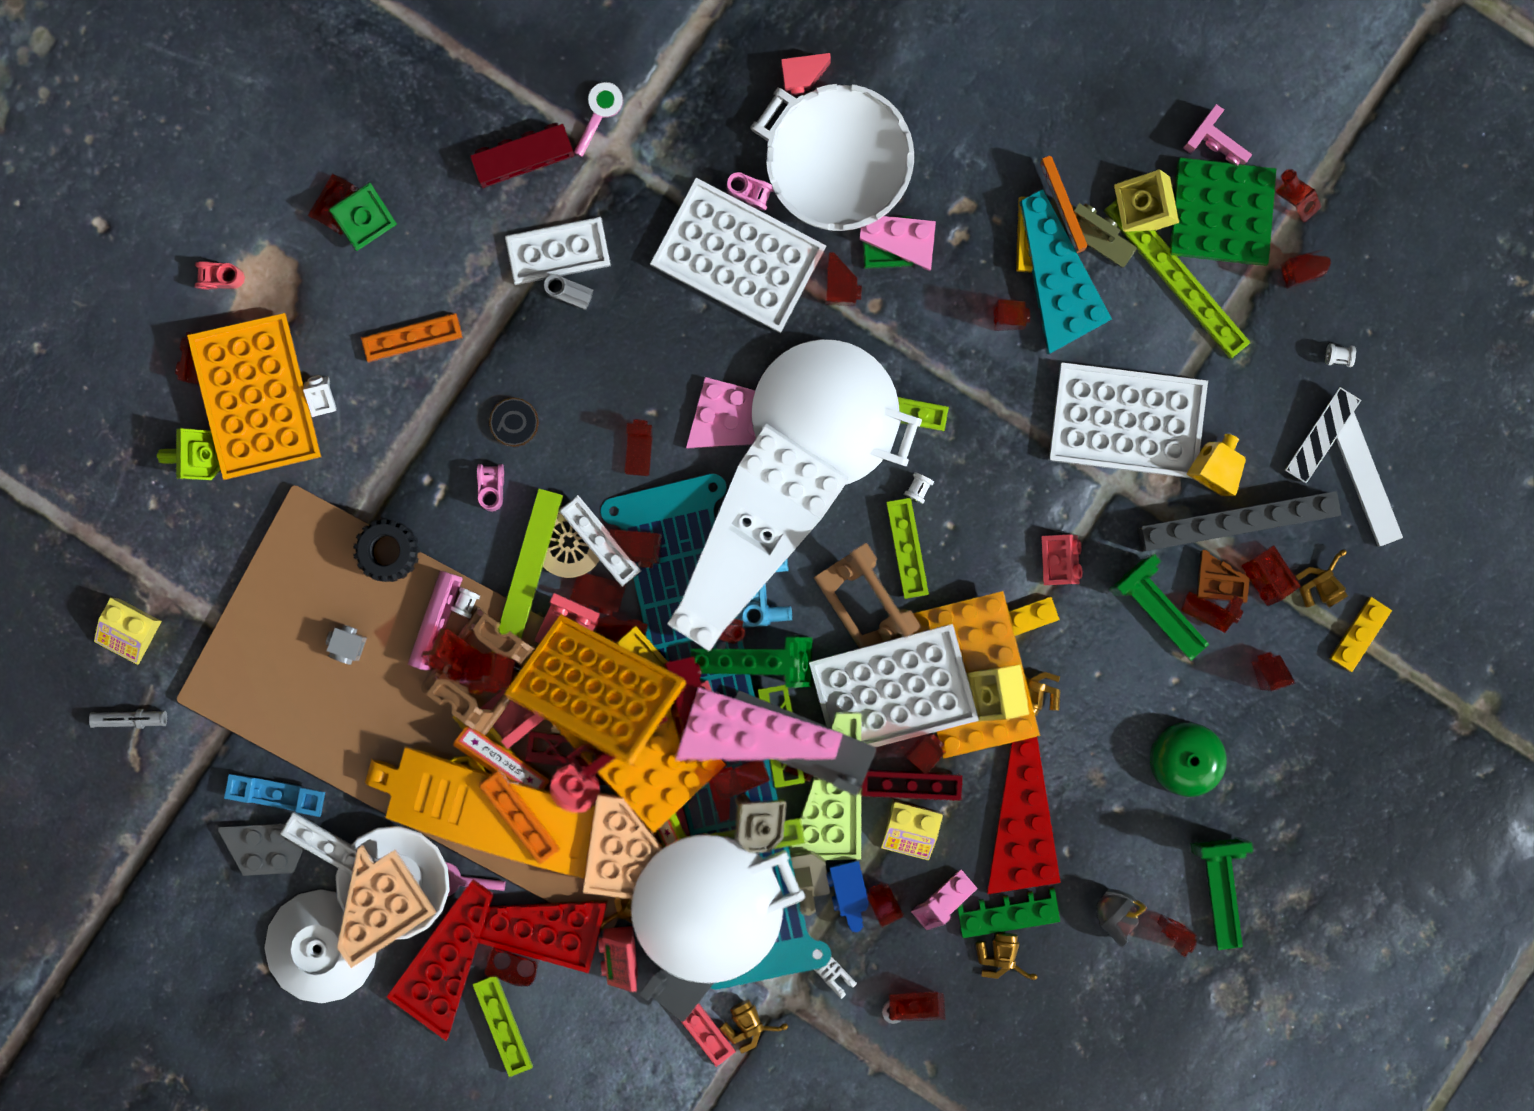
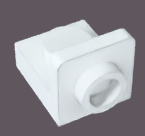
(319, 395)

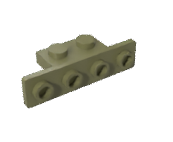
(1100, 234)

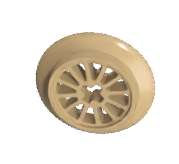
(572, 569)

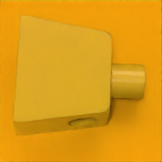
(1219, 466)

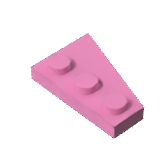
(902, 237)

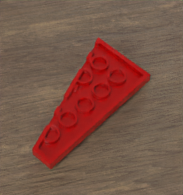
(1024, 834)
(547, 932)
(437, 975)

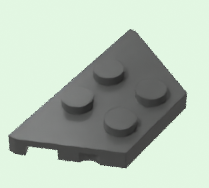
(261, 849)

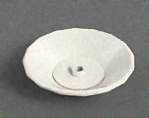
(419, 856)
(290, 952)

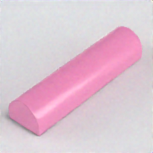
(435, 617)

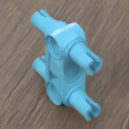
(768, 614)

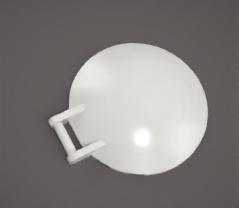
(837, 155)
(834, 406)
(710, 907)

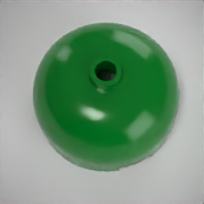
(1172, 755)

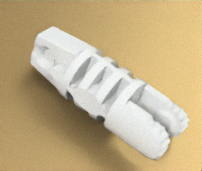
(831, 972)

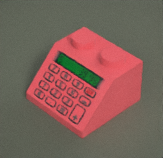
(620, 957)

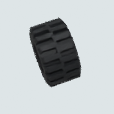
(365, 550)

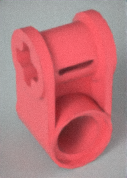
(214, 275)

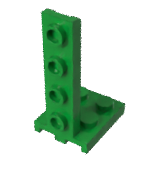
(1160, 609)
(791, 662)
(1221, 885)

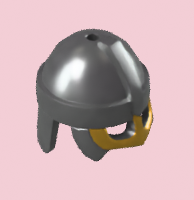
(1116, 916)

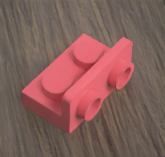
(1061, 559)

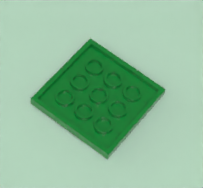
(1223, 211)

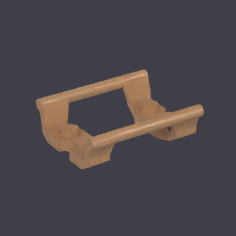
(851, 567)
(463, 704)

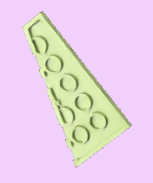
(831, 815)

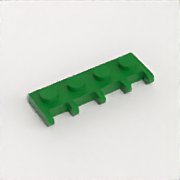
(1009, 916)

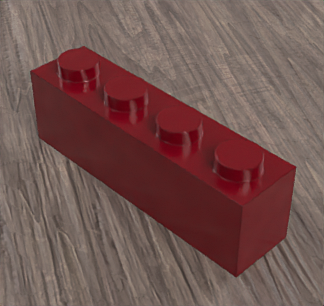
(522, 155)
(684, 701)
(912, 785)

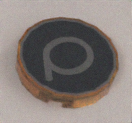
(514, 422)

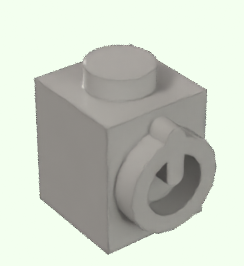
(345, 644)

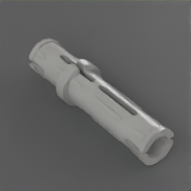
(157, 718)

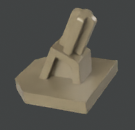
(759, 824)
(810, 877)

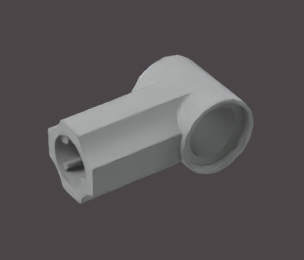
(570, 292)

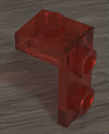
(638, 448)
(1213, 614)

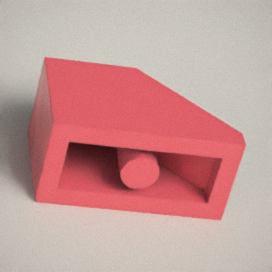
(803, 72)

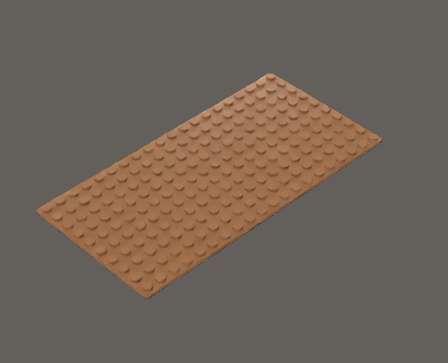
(279, 688)

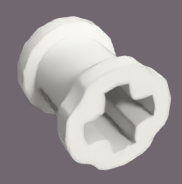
(1340, 355)
(918, 488)
(465, 602)

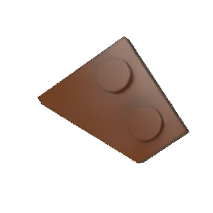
(1219, 580)

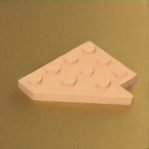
(617, 849)
(380, 906)

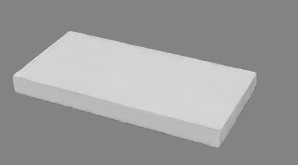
(557, 250)

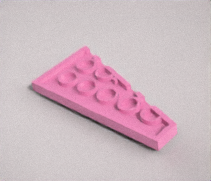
(722, 416)
(741, 731)

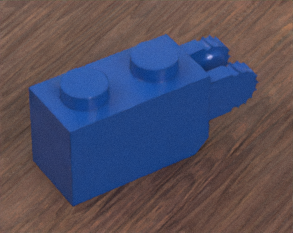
(850, 892)

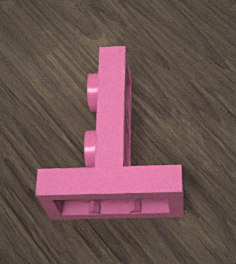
(1217, 140)
(944, 901)

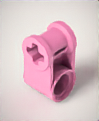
(751, 190)
(490, 480)

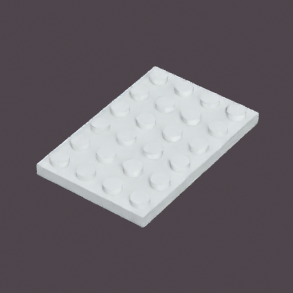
(738, 255)
(1127, 420)
(898, 686)

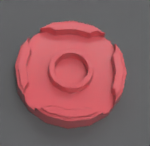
(571, 791)

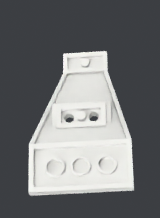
(781, 493)

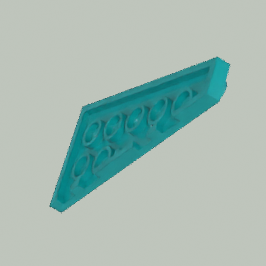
(1062, 285)

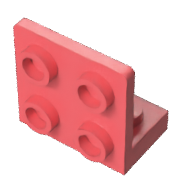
(569, 609)
(514, 721)

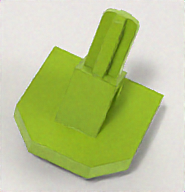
(193, 455)

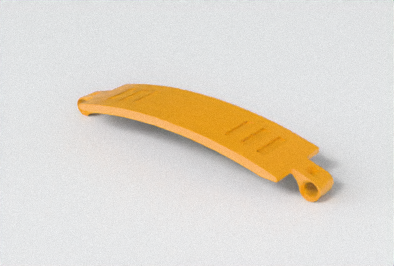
(449, 804)

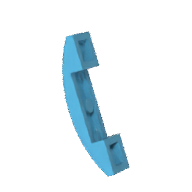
(275, 794)

